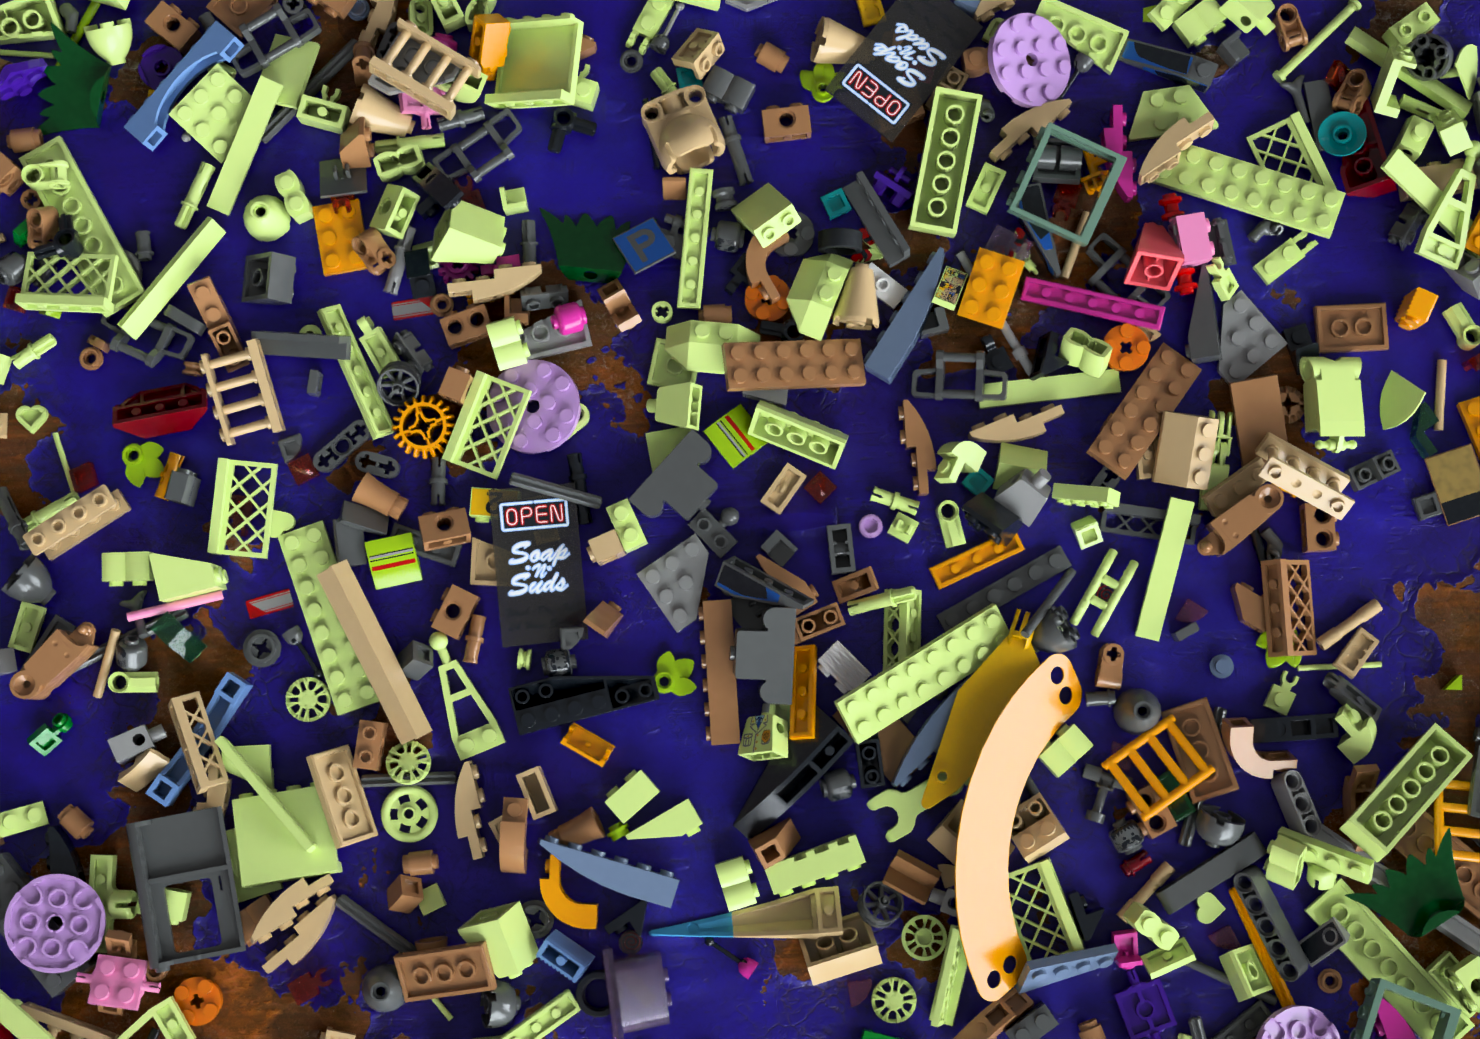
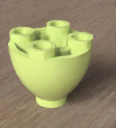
(111, 41)
(270, 225)

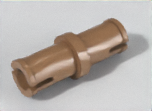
(474, 639)

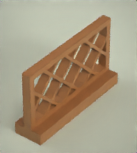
(1280, 611)

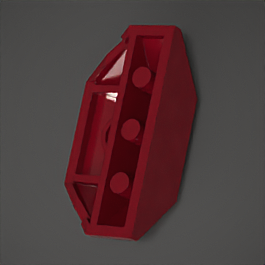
(161, 410)

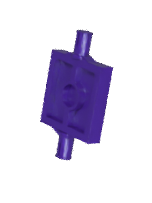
(20, 77)
(1144, 1007)

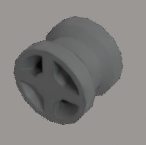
(724, 199)

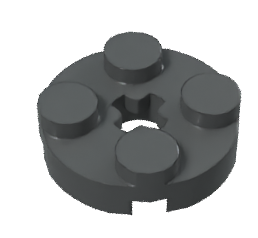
(803, 242)

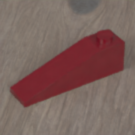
(1362, 169)

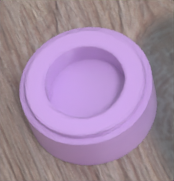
(870, 526)

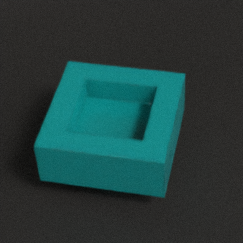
(687, 77)
(835, 203)
(977, 482)

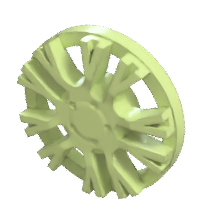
(308, 699)
(408, 762)
(924, 937)
(893, 1000)

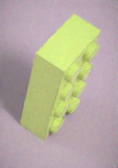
(1086, 495)
(1440, 975)

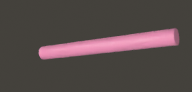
(175, 605)

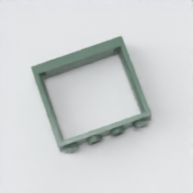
(1117, 160)
(1368, 1010)

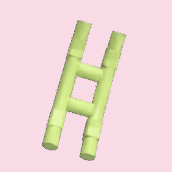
(1090, 598)

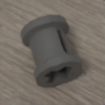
(288, 4)

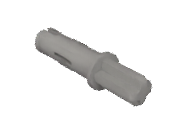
(396, 272)

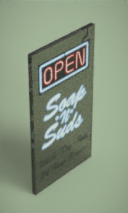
(903, 62)
(536, 565)

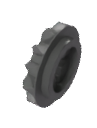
(252, 653)
(546, 916)

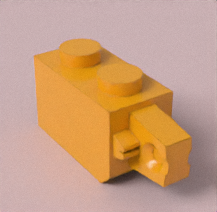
(489, 42)

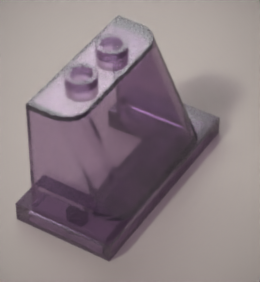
(635, 991)

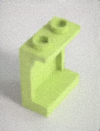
(1381, 97)
(766, 214)

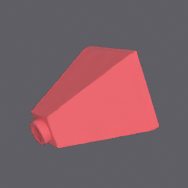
(1154, 259)

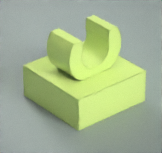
(903, 527)

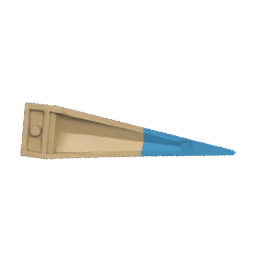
(797, 916)

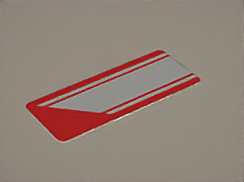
(411, 308)
(269, 603)

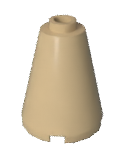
(834, 42)
(381, 113)
(858, 300)

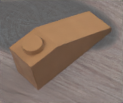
(788, 578)
(604, 618)

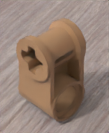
(1289, 32)
(363, 53)
(1351, 94)
(41, 225)
(373, 250)
(1109, 670)

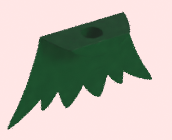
(78, 89)
(587, 247)
(1423, 896)

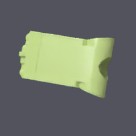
(1333, 400)

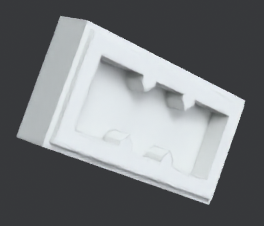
(887, 289)

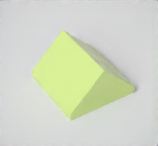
(1016, 458)
(1245, 972)

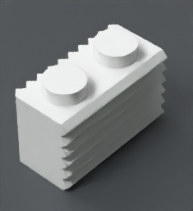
(842, 667)

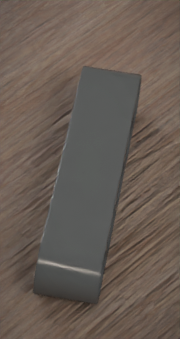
(1211, 872)
(1271, 934)

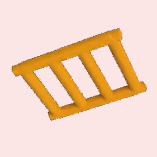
(1185, 783)
(1440, 830)

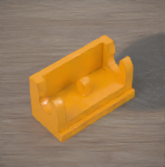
(588, 744)

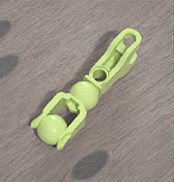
(906, 805)

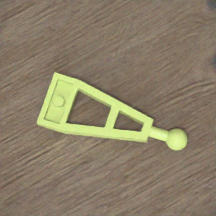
(1439, 248)
(477, 739)
(169, 1019)

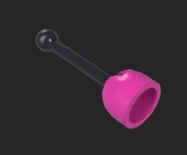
(745, 966)

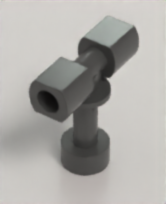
(1105, 783)

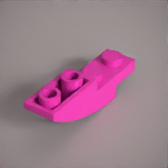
(1113, 139)
(1391, 1024)

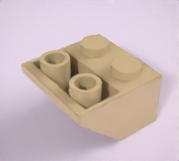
(1036, 829)

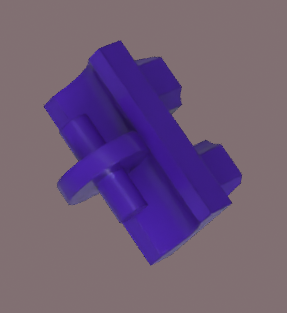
(901, 192)

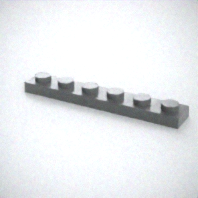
(1007, 587)

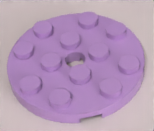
(1007, 54)
(557, 410)
(29, 916)
(1297, 1023)

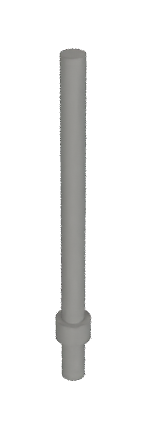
(1019, 352)

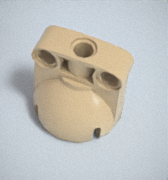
(683, 130)

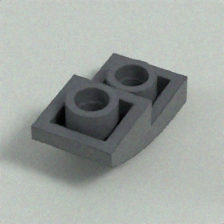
(1373, 470)

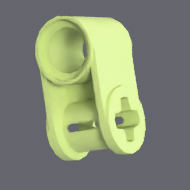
(51, 175)

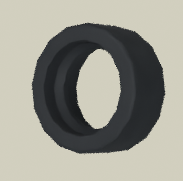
(840, 241)
(581, 999)

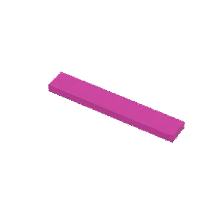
(1093, 303)

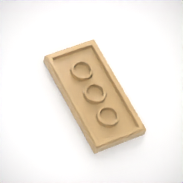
(342, 796)

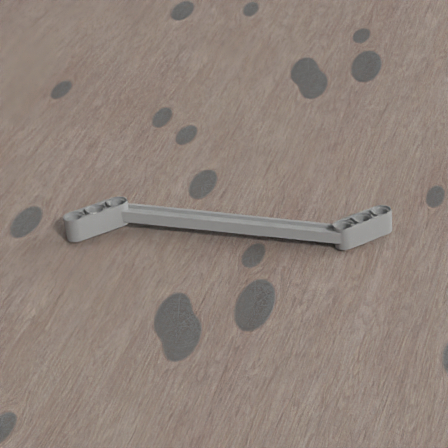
(1306, 814)

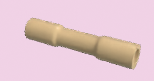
(1336, 633)
(1156, 880)

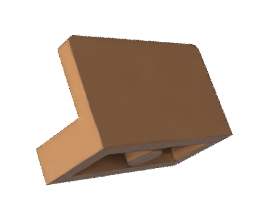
(911, 877)

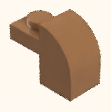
(619, 305)

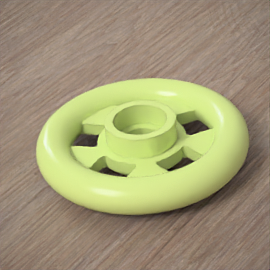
(393, 826)

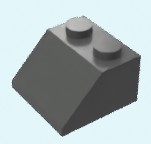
(269, 279)

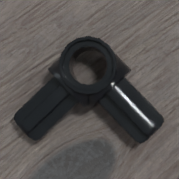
(560, 130)
(65, 242)
(780, 330)

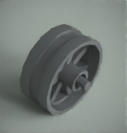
(398, 383)
(880, 905)

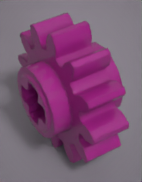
(450, 273)

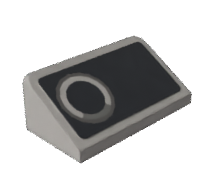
(1324, 941)

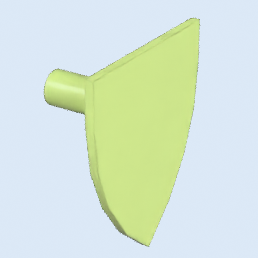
(1465, 68)
(1398, 400)

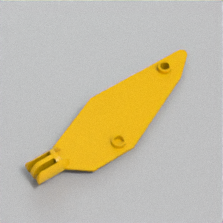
(976, 710)

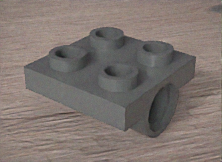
(1058, 163)

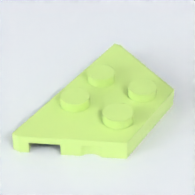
(1163, 108)

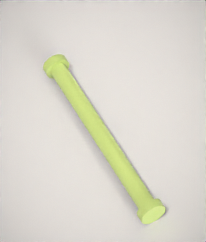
(1280, 76)

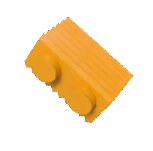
(1415, 308)

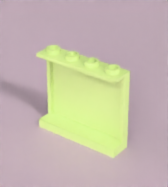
(539, 63)
(268, 848)

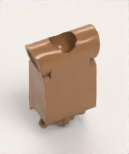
(1240, 520)
(54, 662)

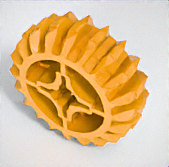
(415, 431)

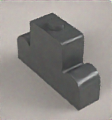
(678, 481)
(768, 654)

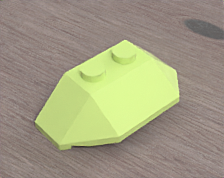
(817, 292)
(699, 343)

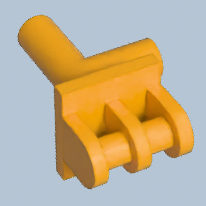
(1095, 174)

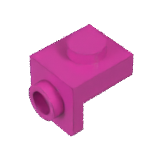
(1127, 945)

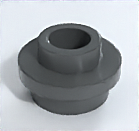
(624, 61)

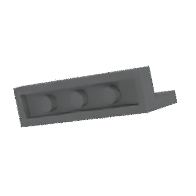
(877, 220)
(304, 344)
(1143, 513)

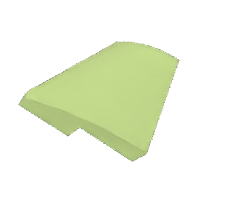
(258, 758)

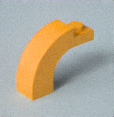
(560, 904)

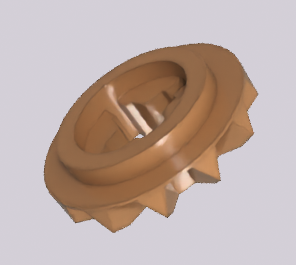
(1296, 411)

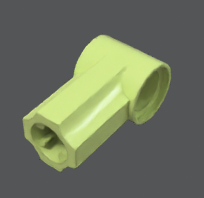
(1462, 323)
(950, 527)
(135, 682)

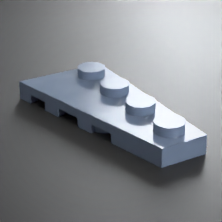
(1063, 966)

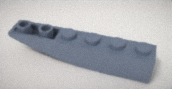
(905, 327)
(926, 740)
(616, 873)

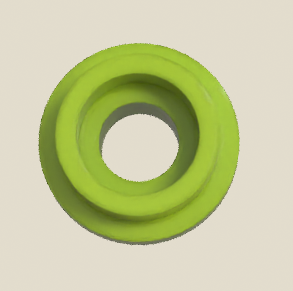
(617, 831)

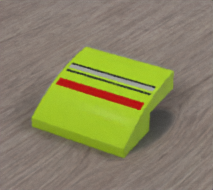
(731, 436)
(393, 561)

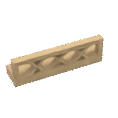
(188, 743)

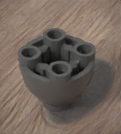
(1432, 55)
(30, 582)
(1055, 632)
(1127, 714)
(387, 977)

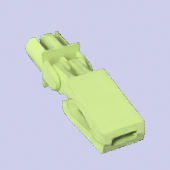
(1219, 470)

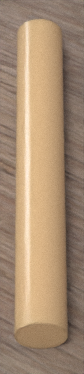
(1073, 251)
(1440, 394)
(106, 663)

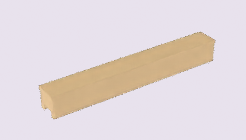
(374, 652)

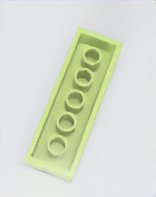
(945, 162)
(1406, 792)

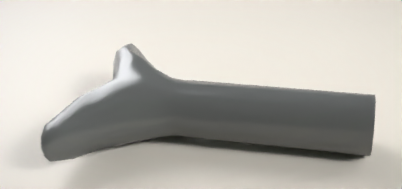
(1294, 89)
(136, 604)

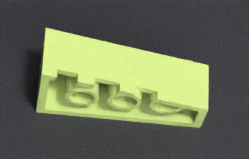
(29, 21)
(814, 864)

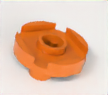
(763, 311)
(1139, 346)
(204, 988)

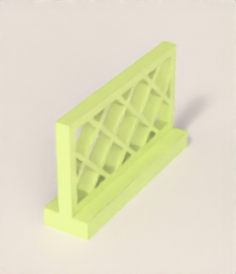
(1304, 143)
(69, 301)
(471, 413)
(223, 501)
(1059, 905)
(949, 981)

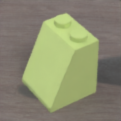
(468, 235)
(185, 578)
(506, 936)

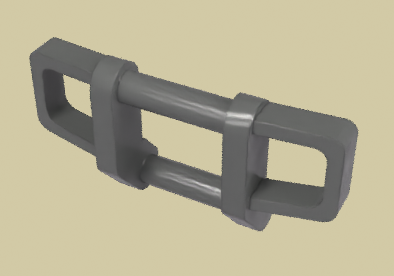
(295, 41)
(487, 128)
(1120, 254)
(120, 341)
(977, 394)

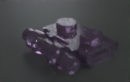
(1004, 241)

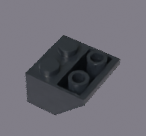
(992, 518)

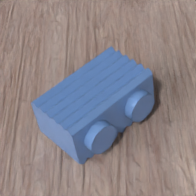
(565, 955)

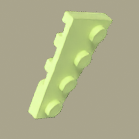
(1086, 33)

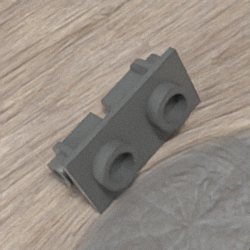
(1406, 233)
(1221, 238)
(534, 299)
(405, 345)

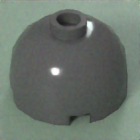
(1218, 827)
(499, 1005)

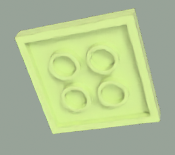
(213, 111)

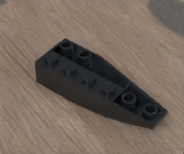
(576, 698)
(791, 777)

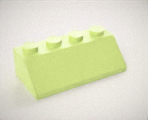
(797, 434)

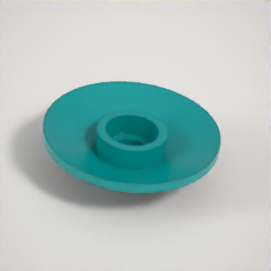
(1342, 124)

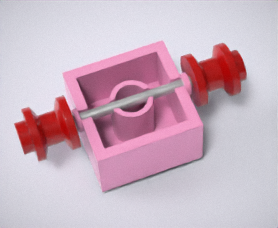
(1191, 237)

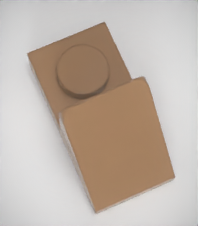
(855, 585)

